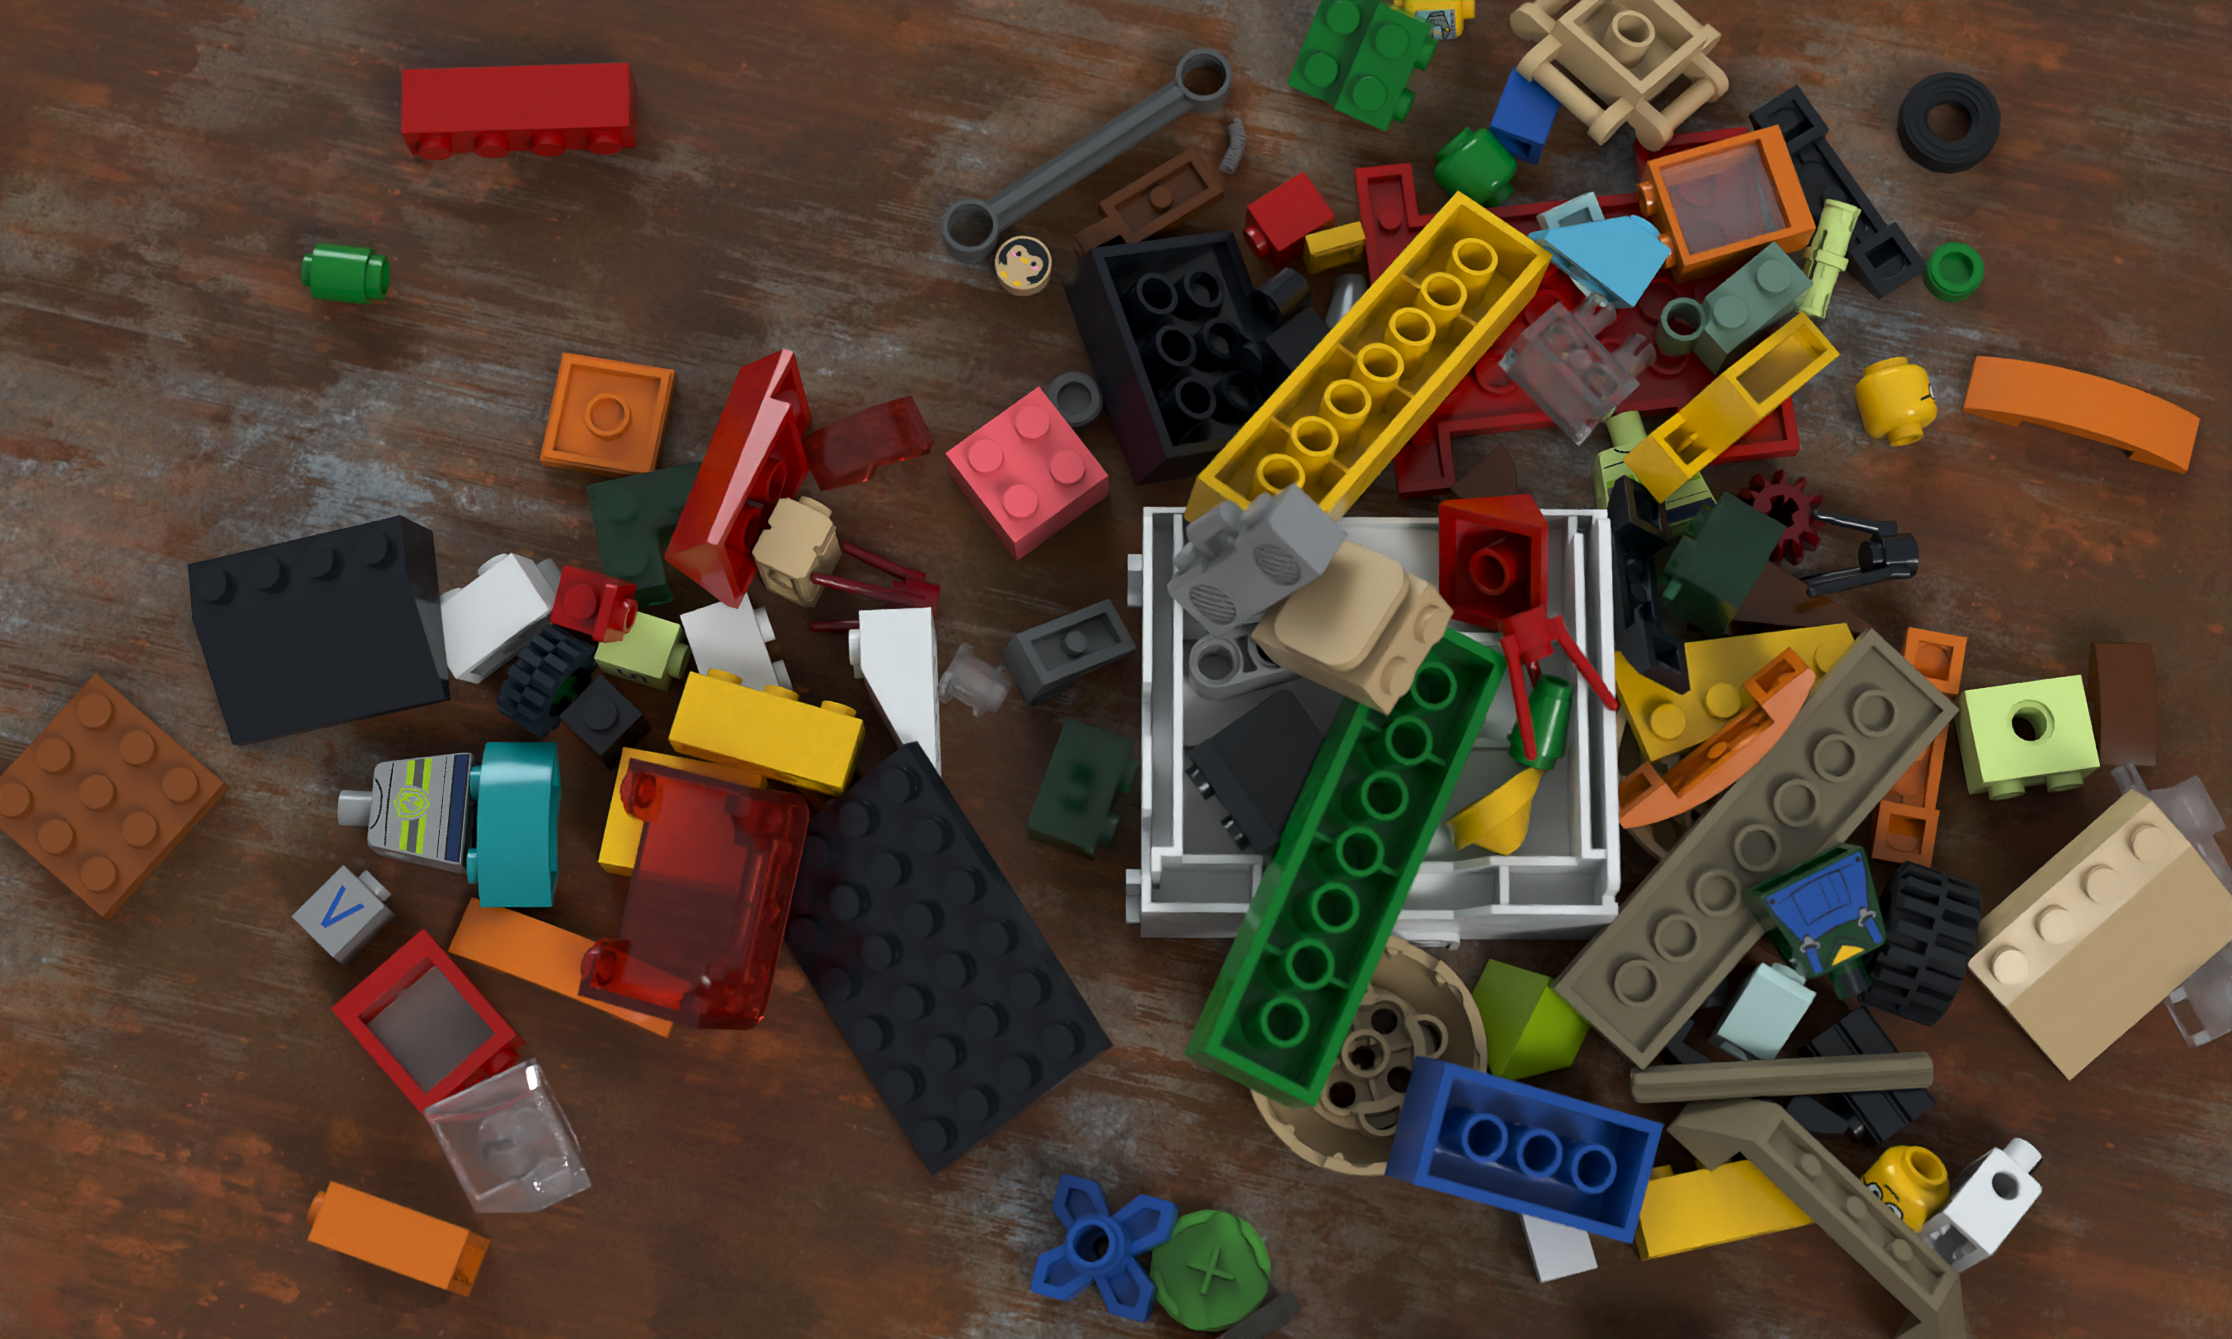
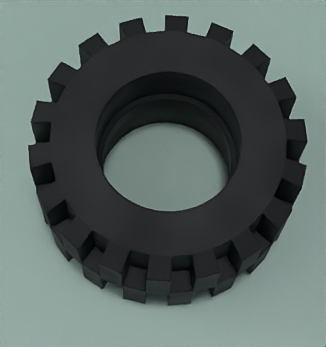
(1928, 945)

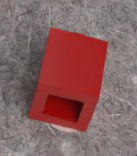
(1283, 218)

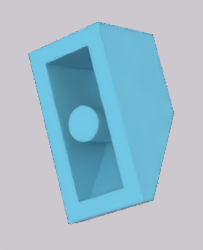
(1607, 256)

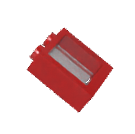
(428, 1024)

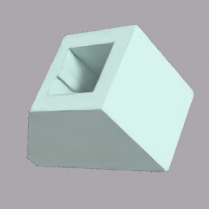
(1762, 1013)

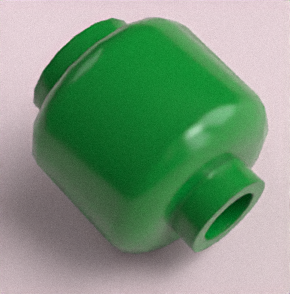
(1476, 167)

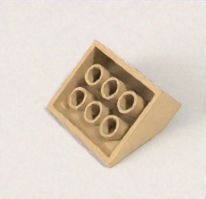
(2102, 933)

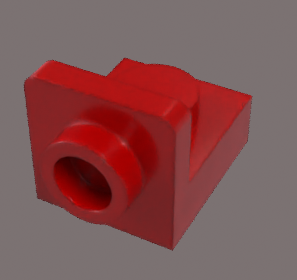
(594, 604)

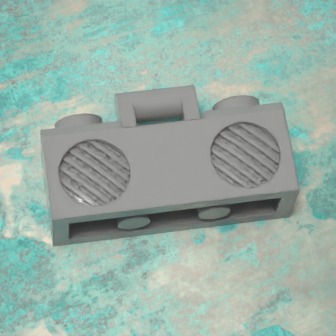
(1252, 557)

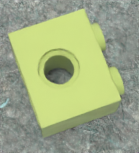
(2004, 763)

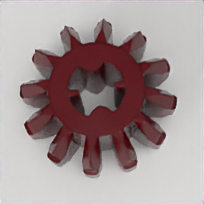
(1795, 508)

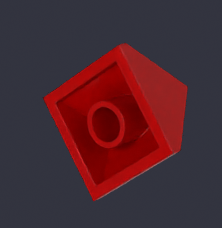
(1492, 557)

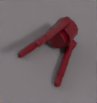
(911, 593)

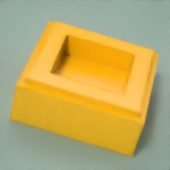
(1333, 248)

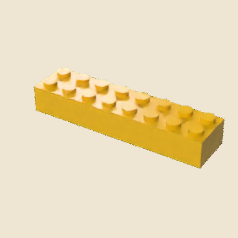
(1382, 366)

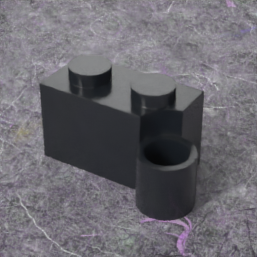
(1282, 331)

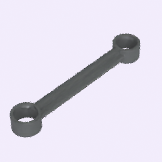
(1087, 155)

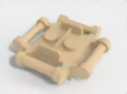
(1625, 57)

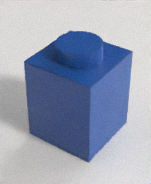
(1524, 118)

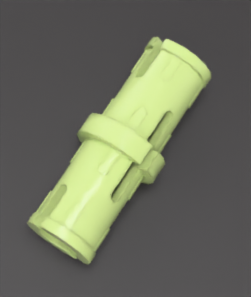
(1827, 255)

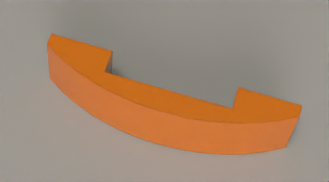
(2082, 406)
(1725, 756)
(1906, 816)
(537, 955)

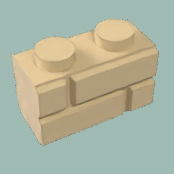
(795, 547)

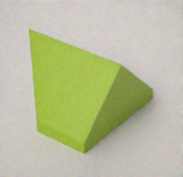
(1525, 1022)

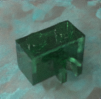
(1082, 789)

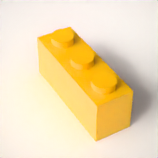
(768, 732)
(1711, 1208)

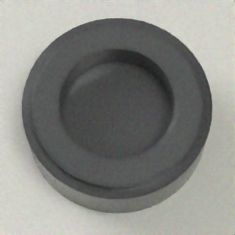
(1077, 399)

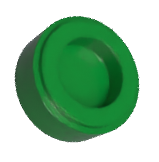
(1953, 272)

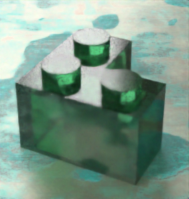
(636, 521)
(1717, 570)

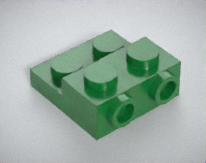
(1364, 59)

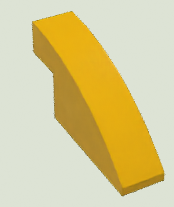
(1730, 406)

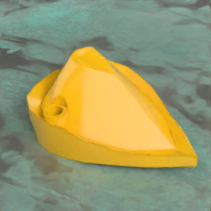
(1498, 818)

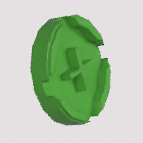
(1211, 1271)

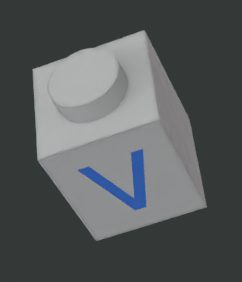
(346, 913)

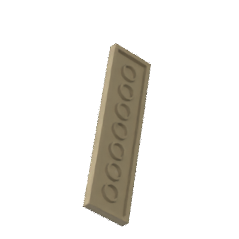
(1804, 796)

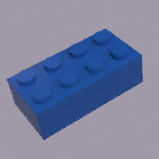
(1523, 1149)

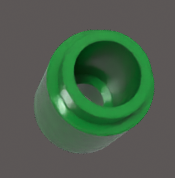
(346, 274)

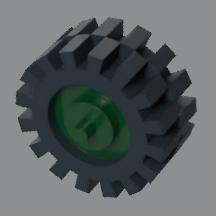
(546, 679)

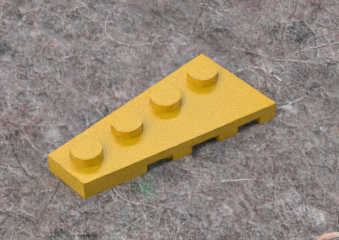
(1717, 668)

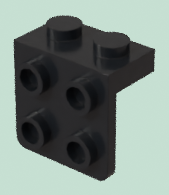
(1258, 769)

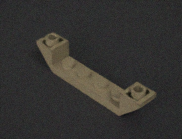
(1834, 1201)

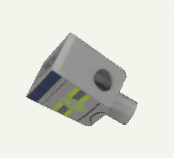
(417, 810)

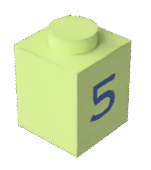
(647, 654)

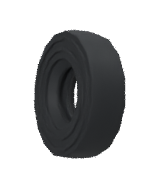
(1963, 93)

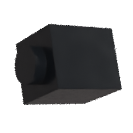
(605, 721)

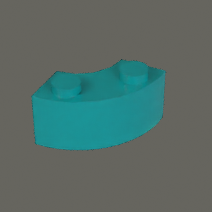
(516, 824)

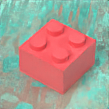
(1027, 473)

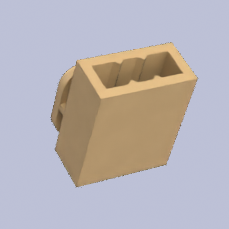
(1356, 627)

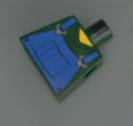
(1823, 916)

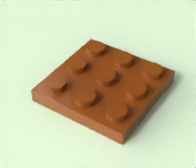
(104, 796)

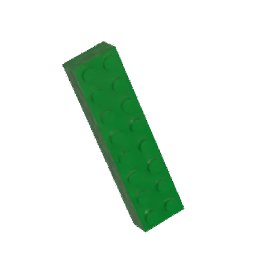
(1343, 877)

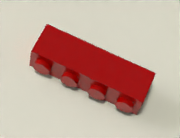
(519, 110)

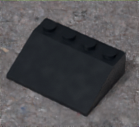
(1158, 345)
(322, 629)

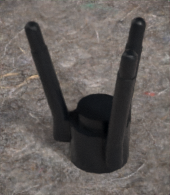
(1880, 559)

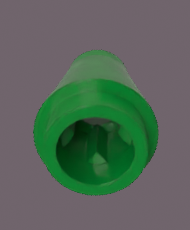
(1550, 716)

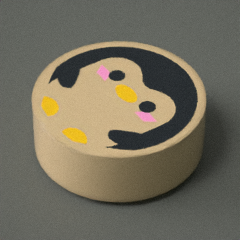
(1023, 265)

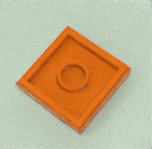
(607, 416)

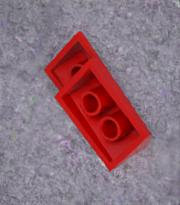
(744, 474)

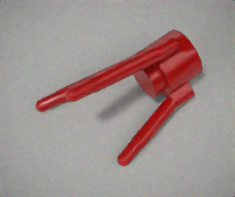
(1529, 639)

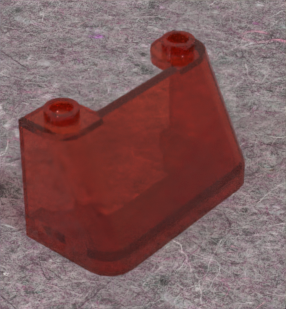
(701, 898)

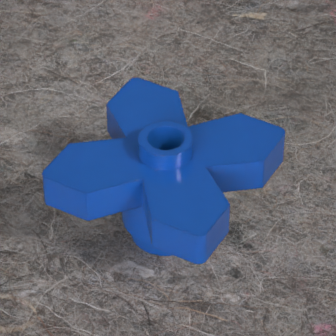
(1119, 1274)

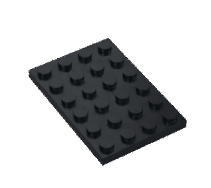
(932, 962)

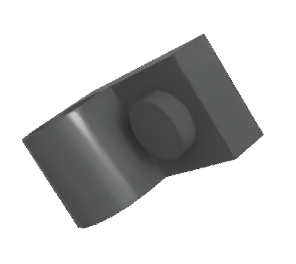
(1061, 651)

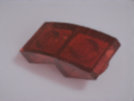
(863, 441)

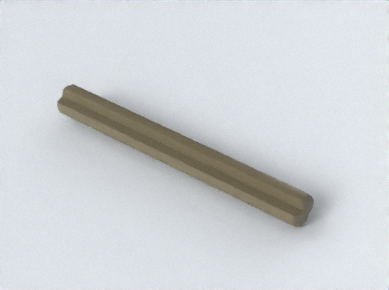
(1781, 1077)

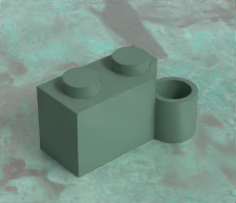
(1737, 310)

